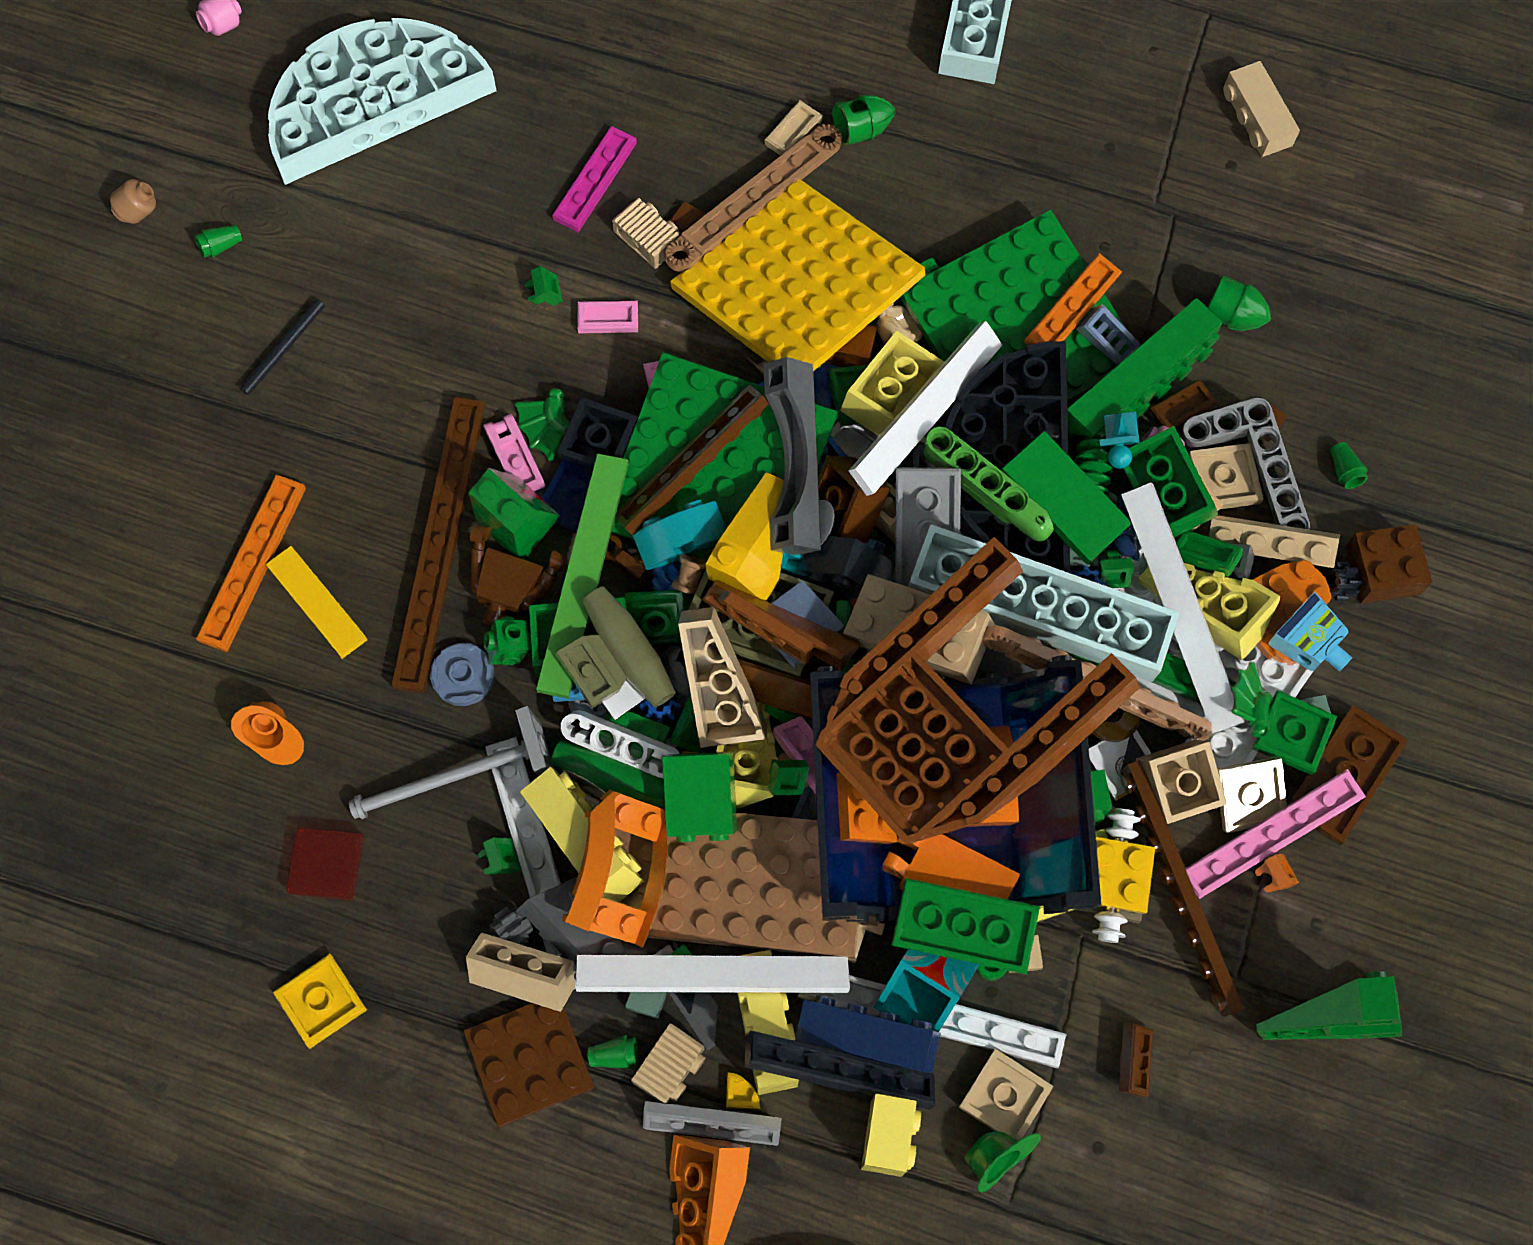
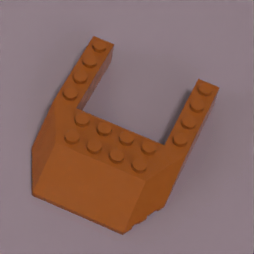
(917, 744)

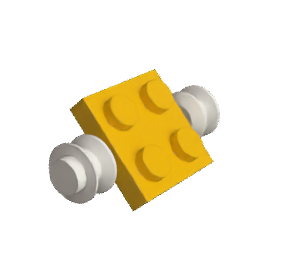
(1123, 875)

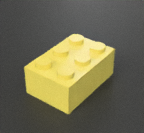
(889, 383)

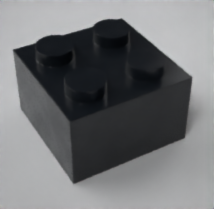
(594, 431)

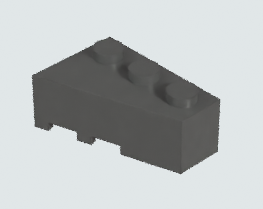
(546, 914)

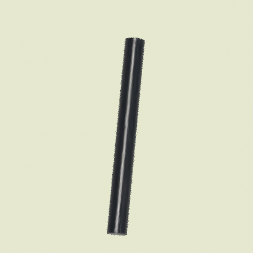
(282, 347)

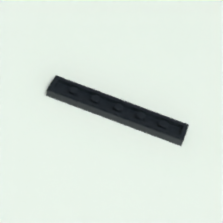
(837, 1069)

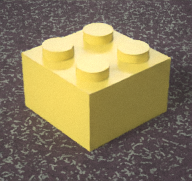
(889, 1135)

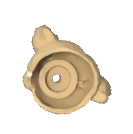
(896, 319)

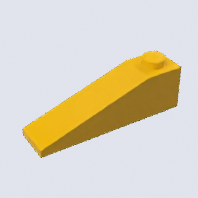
(744, 549)

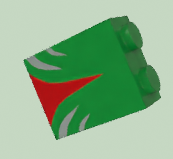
(511, 511)

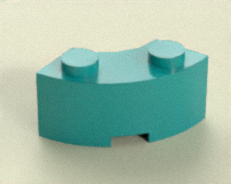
(682, 533)

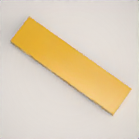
(316, 602)

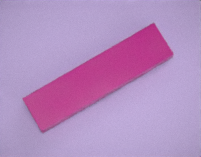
(594, 179)

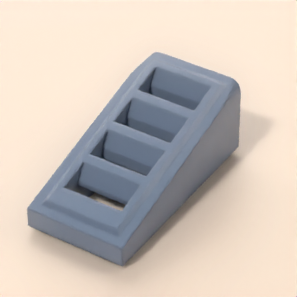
(1102, 343)

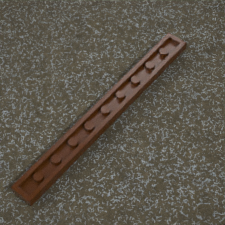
(438, 546)

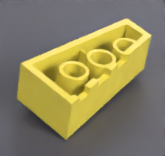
(766, 1014)

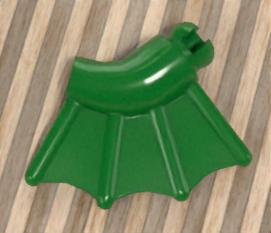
(544, 422)
(1251, 701)

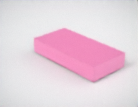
(608, 317)

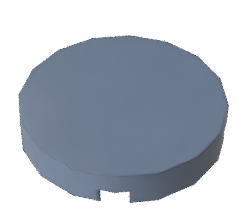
(462, 674)

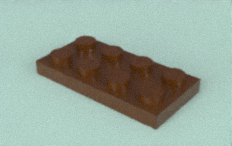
(1367, 752)

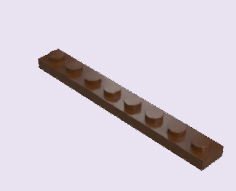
(1185, 899)

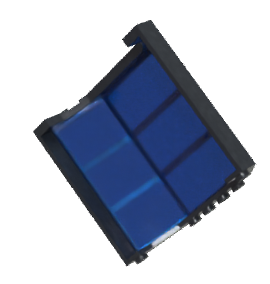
(1049, 845)

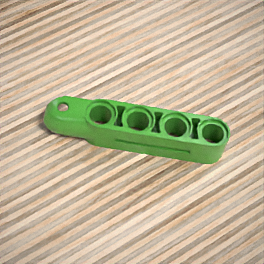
(982, 470)

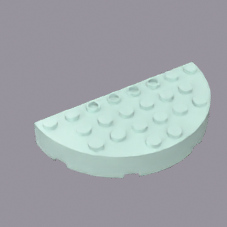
(367, 88)

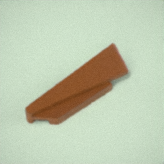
(782, 628)

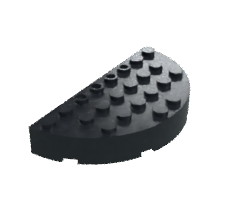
(999, 417)

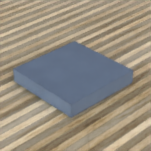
(806, 603)

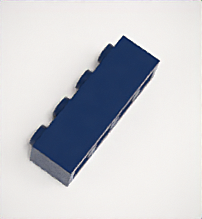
(867, 1035)

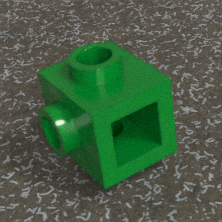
(507, 641)

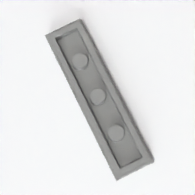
(711, 1123)

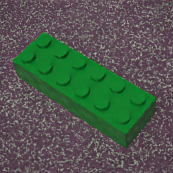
(1146, 372)

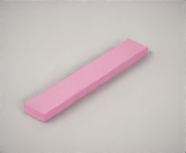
(1274, 833)

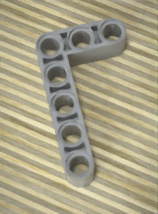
(1264, 458)

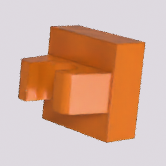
(1281, 873)

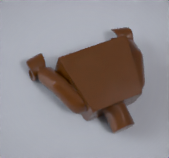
(507, 582)

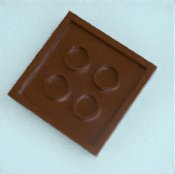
(528, 1061)

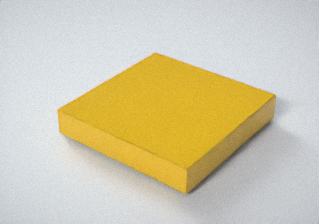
(319, 1001)

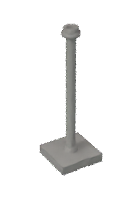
(532, 747)

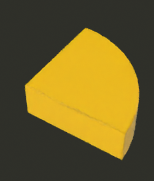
(741, 1093)

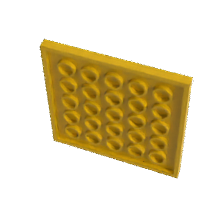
(798, 278)

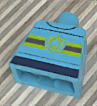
(1313, 636)

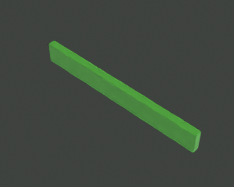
(583, 569)

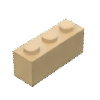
(1260, 109)
(520, 971)

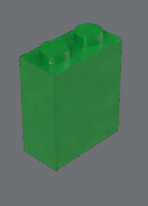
(700, 795)

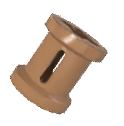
(689, 573)

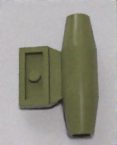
(617, 653)

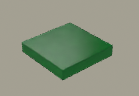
(1296, 732)

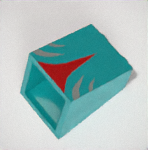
(925, 988)

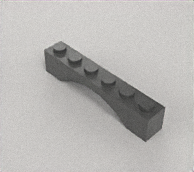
(791, 396)

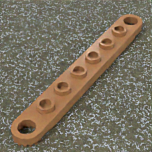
(752, 197)
(1142, 703)

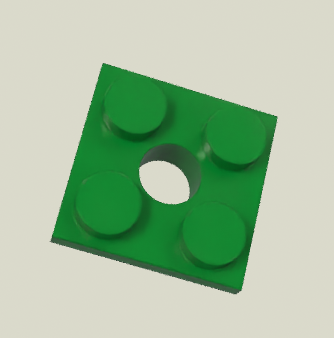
(663, 603)

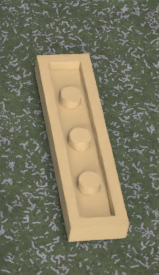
(1278, 540)

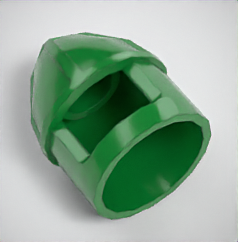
(862, 118)
(1239, 305)

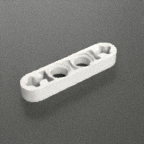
(622, 739)

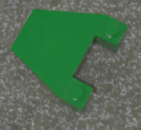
(1352, 1011)

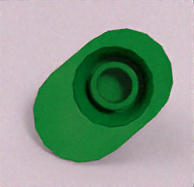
(997, 1154)

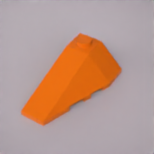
(708, 1187)

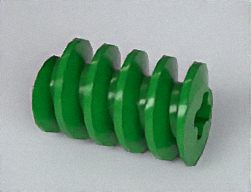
(1094, 462)

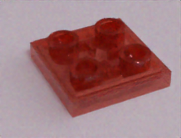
(325, 864)

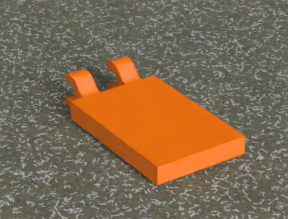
(954, 866)

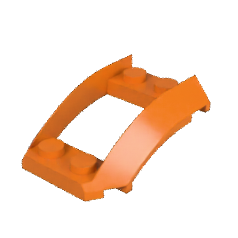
(589, 907)

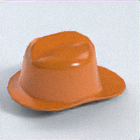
(268, 732)

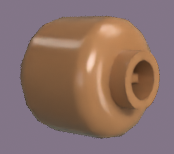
(132, 201)

